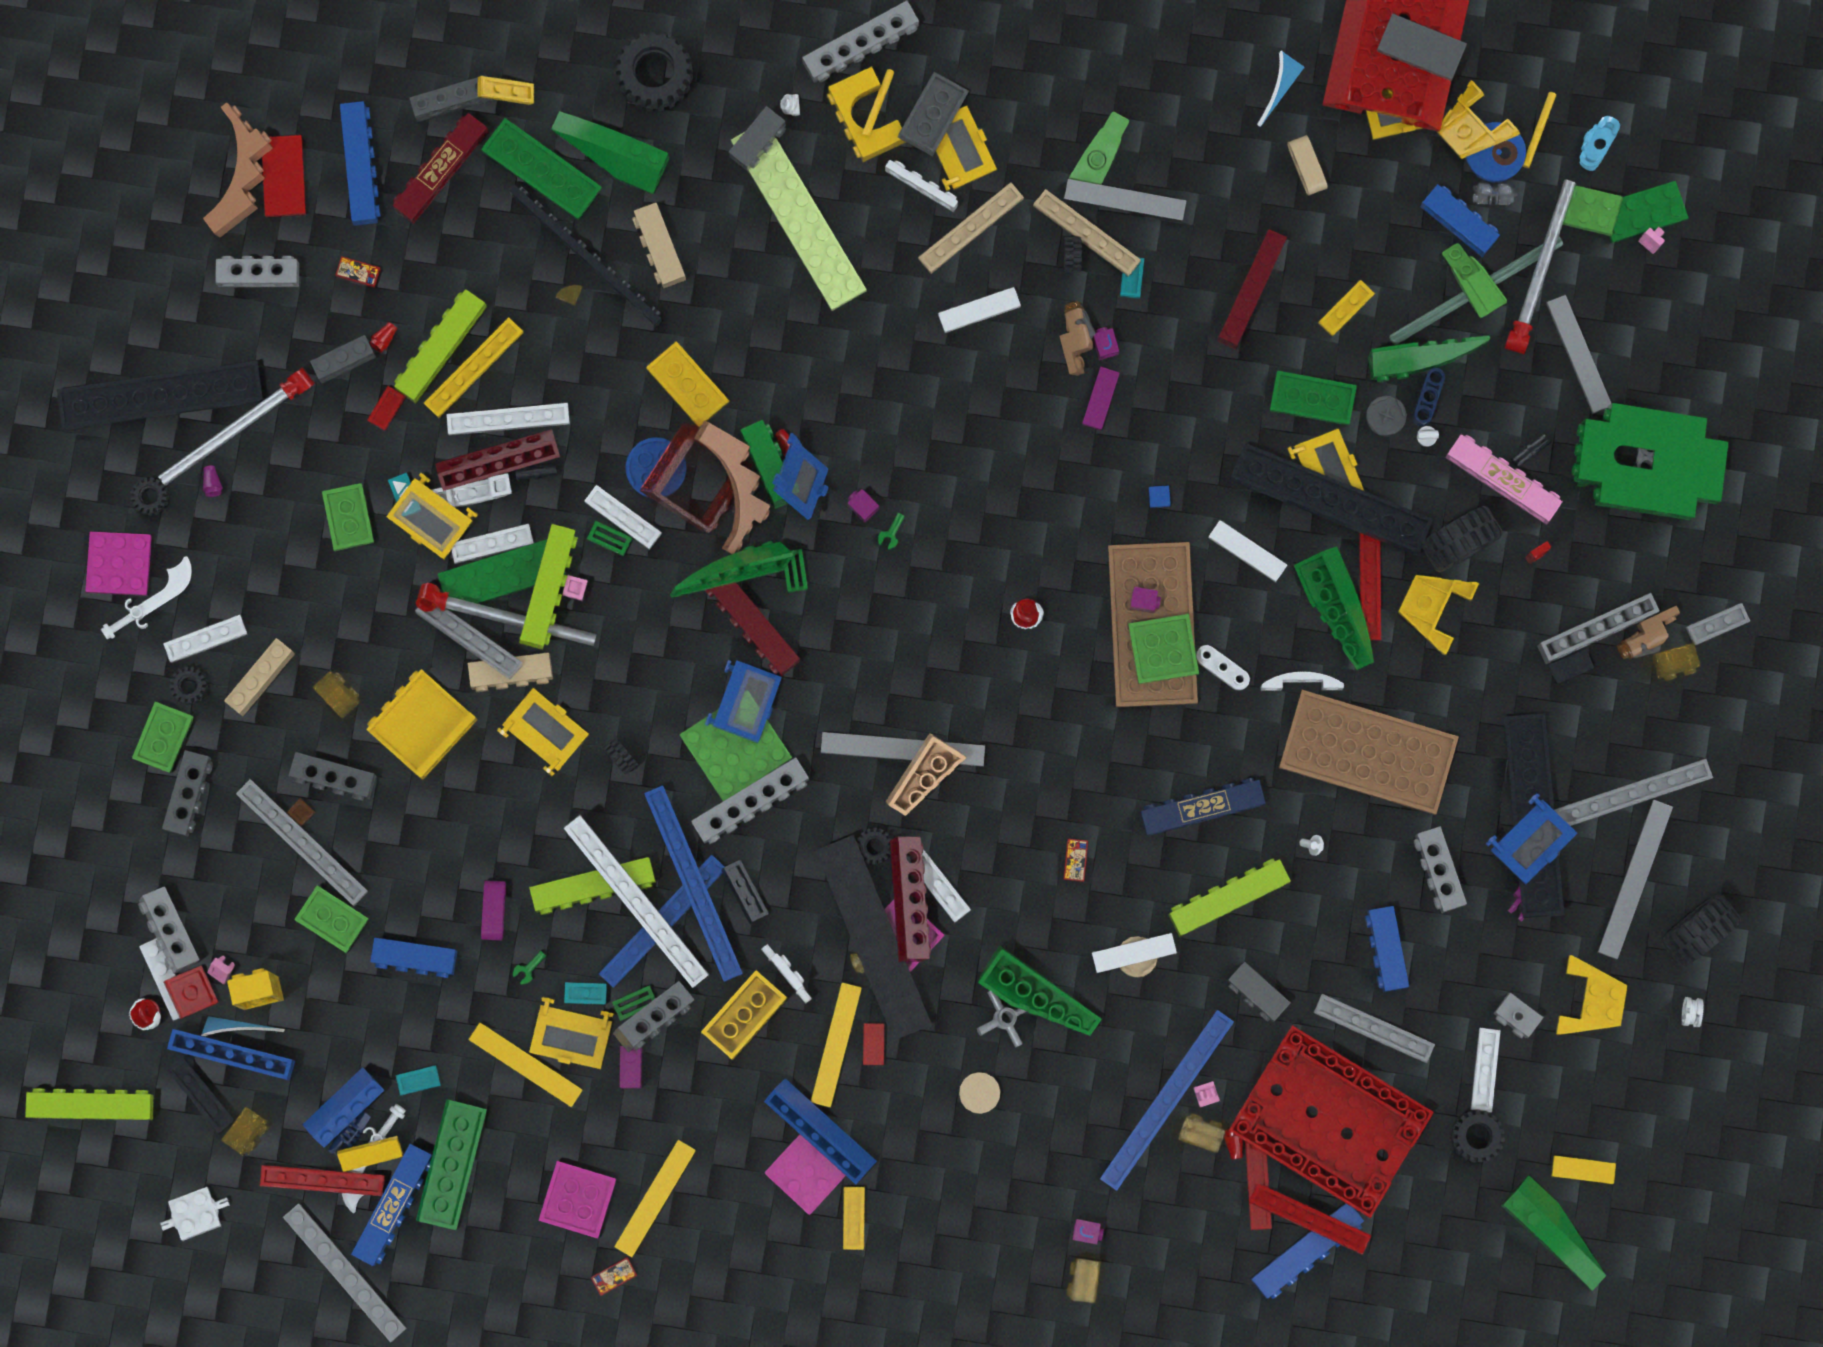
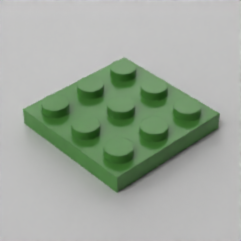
(1163, 649)

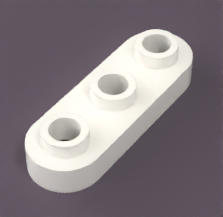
(1227, 676)

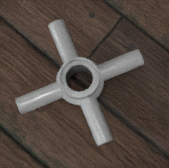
(998, 1022)

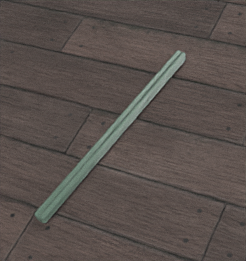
(1461, 299)

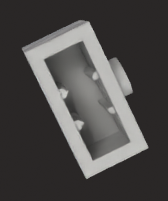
(1518, 1016)

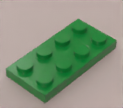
(1649, 209)
(1313, 398)

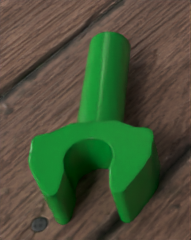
(891, 532)
(529, 968)

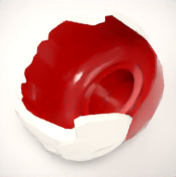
(1026, 613)
(145, 1014)

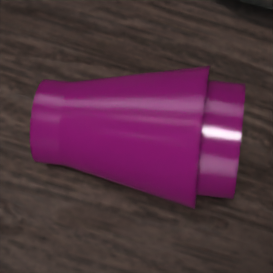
(211, 482)

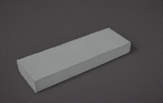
(1717, 624)

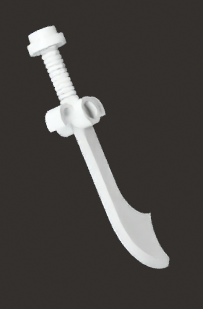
(178, 581)
(352, 1200)

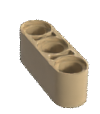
(1307, 165)

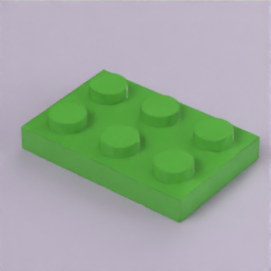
(1593, 210)
(348, 517)
(162, 737)
(331, 919)

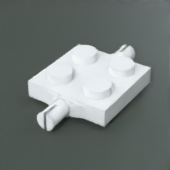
(783, 966)
(194, 1213)

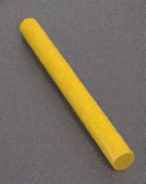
(877, 104)
(1539, 129)

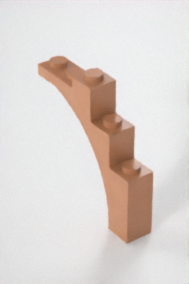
(237, 201)
(743, 481)

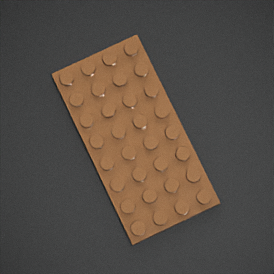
(1159, 568)
(1368, 752)

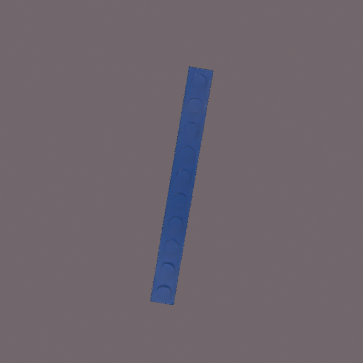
(693, 883)
(1166, 1100)

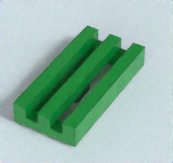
(625, 545)
(797, 587)
(618, 1010)

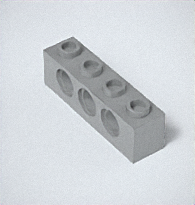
(288, 277)
(1443, 858)
(161, 900)

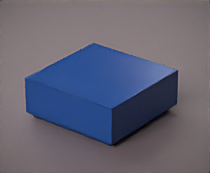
(1159, 496)

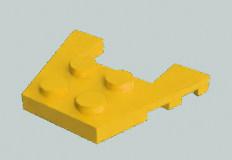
(1466, 132)
(1426, 603)
(1601, 1003)

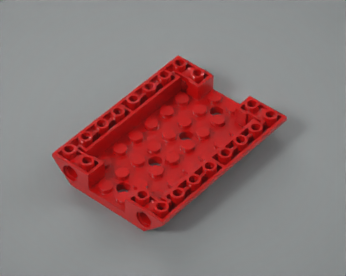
(1362, 73)
(1343, 1099)

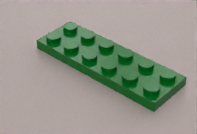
(541, 169)
(494, 575)
(451, 1164)

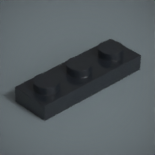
(744, 891)

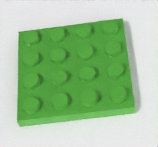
(732, 760)

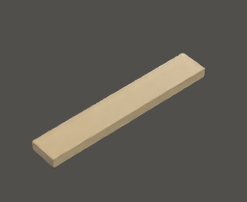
(970, 228)
(1089, 233)

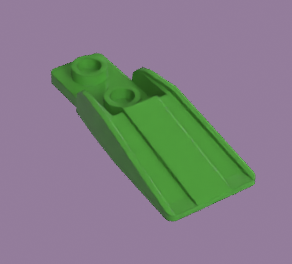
(1101, 151)
(1474, 281)

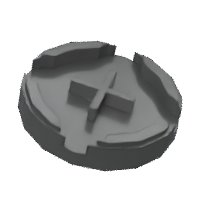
(1386, 416)

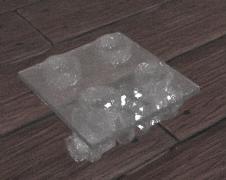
(1504, 191)

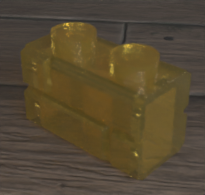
(1676, 661)
(336, 694)
(245, 1130)
(1201, 1133)
(1084, 1281)

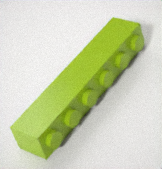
(440, 345)
(547, 587)
(586, 886)
(1230, 897)
(89, 1105)

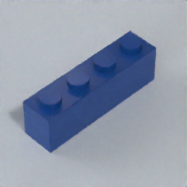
(1460, 220)
(1387, 948)
(413, 956)
(343, 1107)

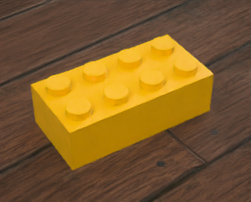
(255, 989)
(744, 1015)

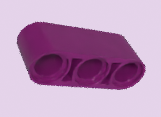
(493, 910)

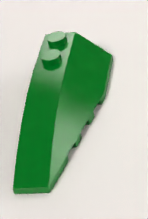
(615, 152)
(1411, 358)
(737, 567)
(1336, 599)
(1032, 992)
(1553, 1229)

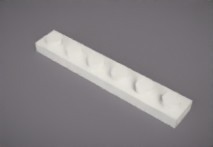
(508, 419)

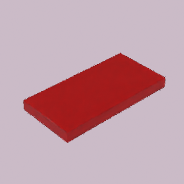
(284, 177)

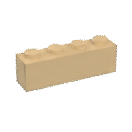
(659, 244)
(534, 669)
(259, 677)

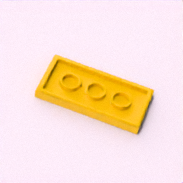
(687, 384)

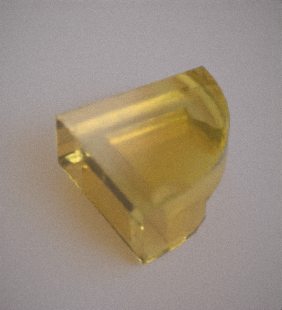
(569, 294)
(856, 963)

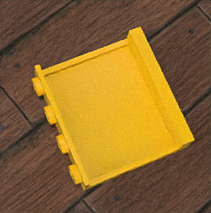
(421, 724)

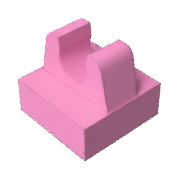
(1652, 239)
(574, 588)
(220, 970)
(1206, 1094)

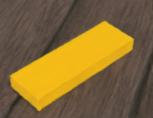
(505, 90)
(1346, 308)
(370, 1153)
(1583, 1169)
(853, 1218)

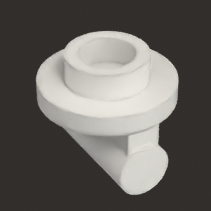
(790, 104)
(1427, 436)
(1315, 844)

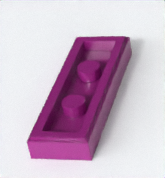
(1100, 398)

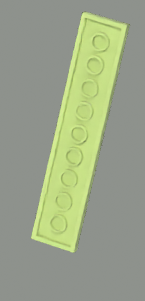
(805, 227)

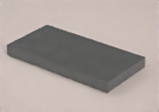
(1421, 47)
(933, 114)

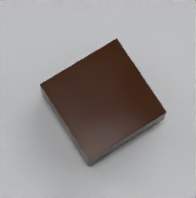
(300, 812)

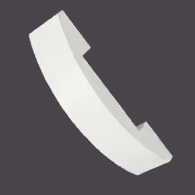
(477, 491)
(1327, 682)

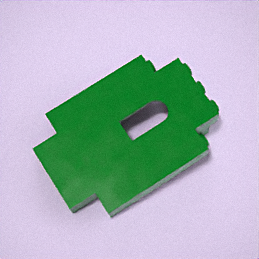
(1683, 464)

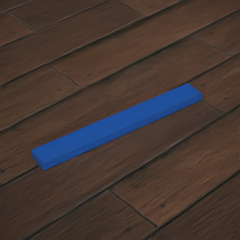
(671, 912)

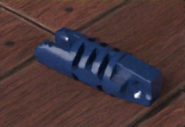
(351, 1133)

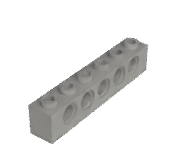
(901, 13)
(1598, 628)
(703, 822)

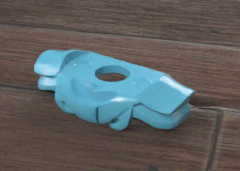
(1606, 130)

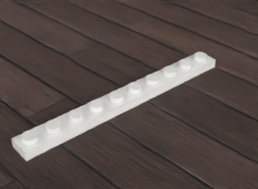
(636, 901)

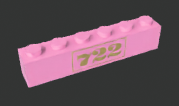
(1504, 479)

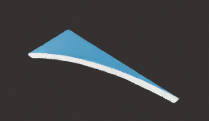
(1288, 72)
(217, 1025)

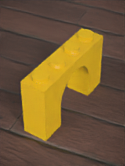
(844, 96)

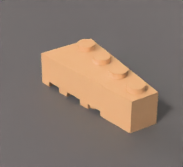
(926, 770)

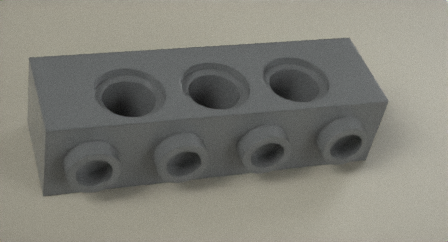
(446, 100)
(303, 762)
(183, 782)
(675, 995)

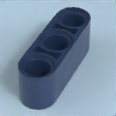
(1423, 405)

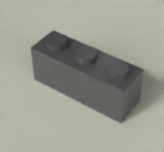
(757, 139)
(343, 359)
(1258, 992)

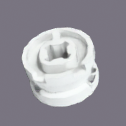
(1692, 1012)

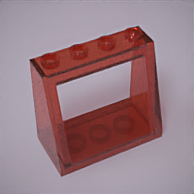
(665, 469)

